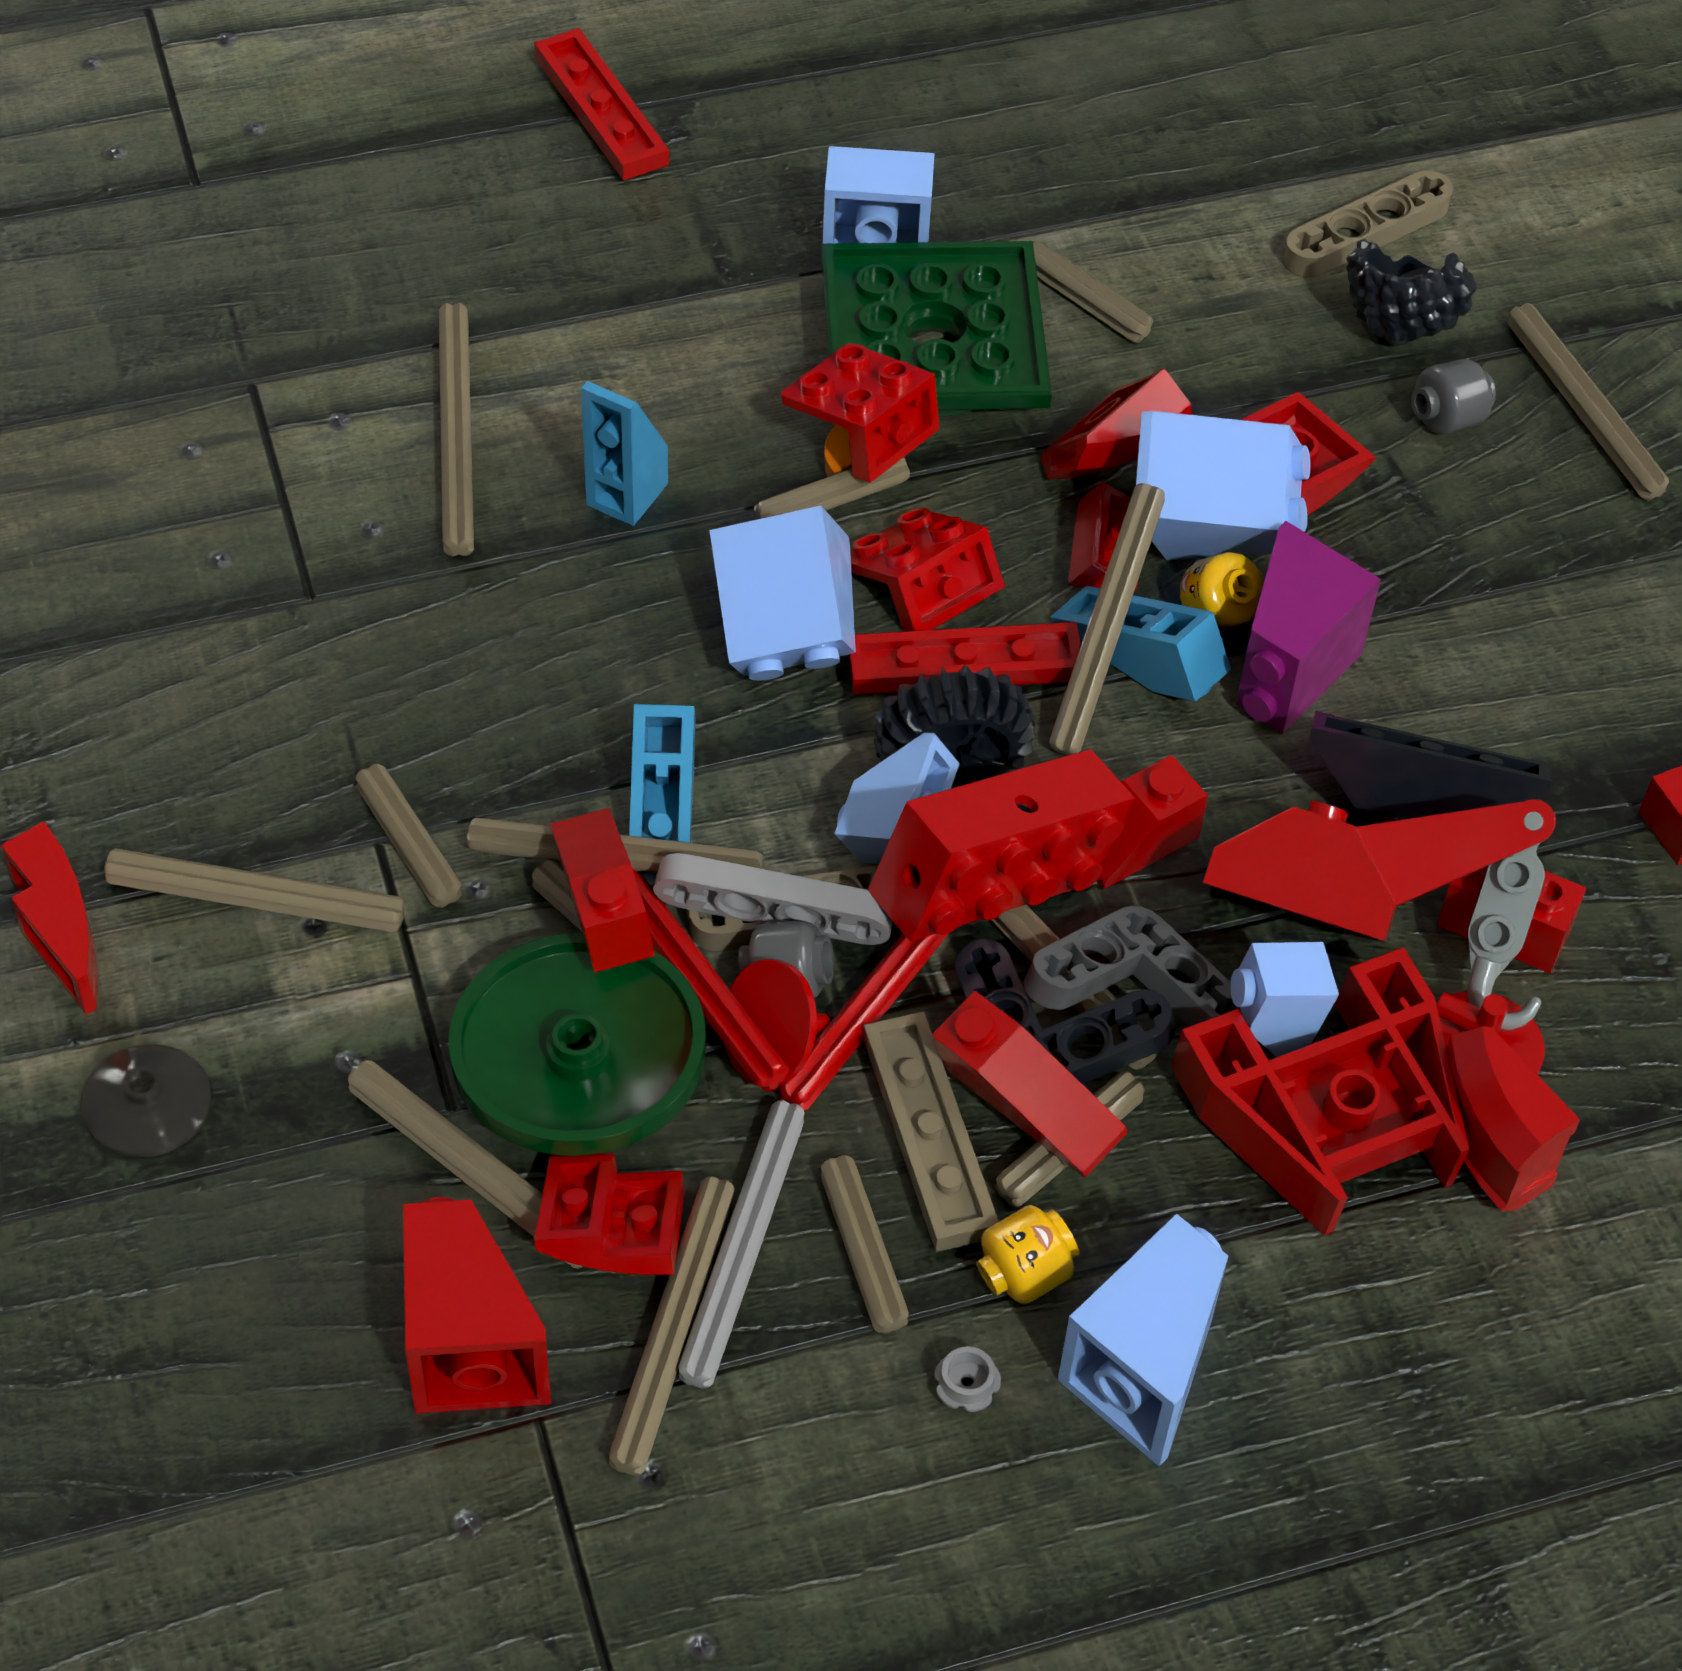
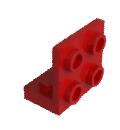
(876, 398)
(930, 565)

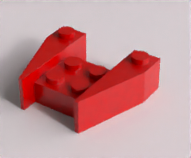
(1337, 1102)

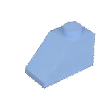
(882, 792)
(1284, 993)

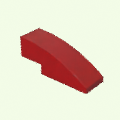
(53, 911)

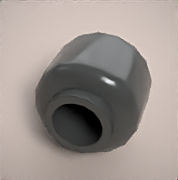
(1453, 396)
(794, 943)

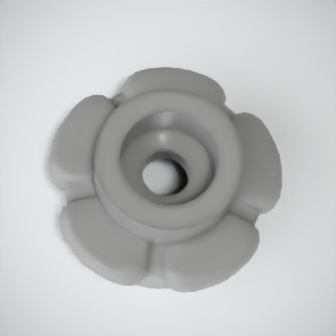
(968, 1363)

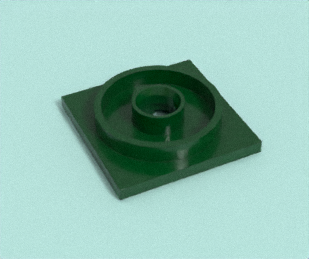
(968, 290)

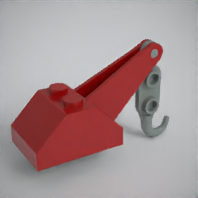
(1362, 873)

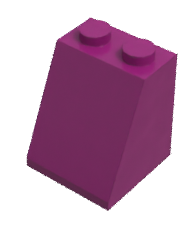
(1304, 628)

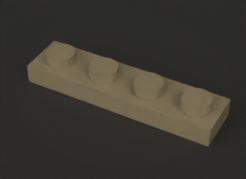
(930, 1131)

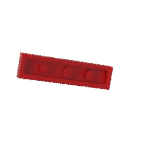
(601, 104)
(1022, 651)

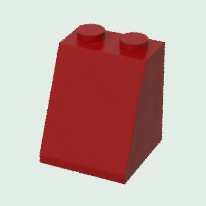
(466, 1315)

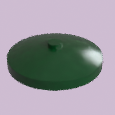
(574, 1053)

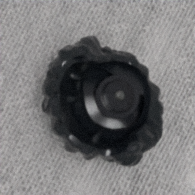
(1406, 297)

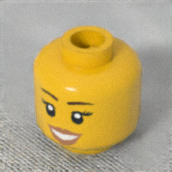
(1224, 585)
(1027, 1254)

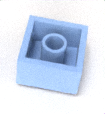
(877, 196)

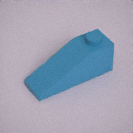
(621, 455)
(1160, 644)
(662, 774)

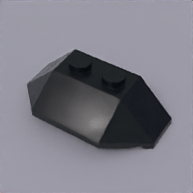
(1418, 775)

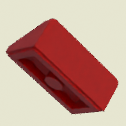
(1095, 534)

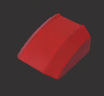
(1112, 428)
(1333, 453)
(1509, 1118)

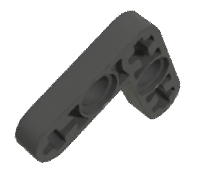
(1135, 944)

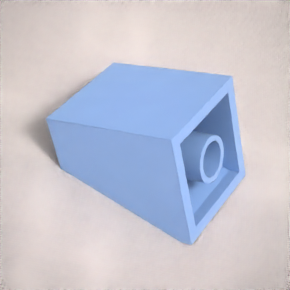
(1222, 483)
(785, 592)
(1143, 1333)

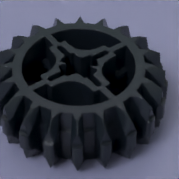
(973, 714)

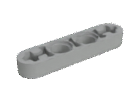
(771, 897)

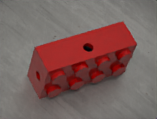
(1000, 844)

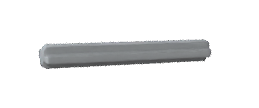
(741, 1245)

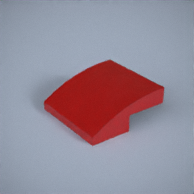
(608, 1217)

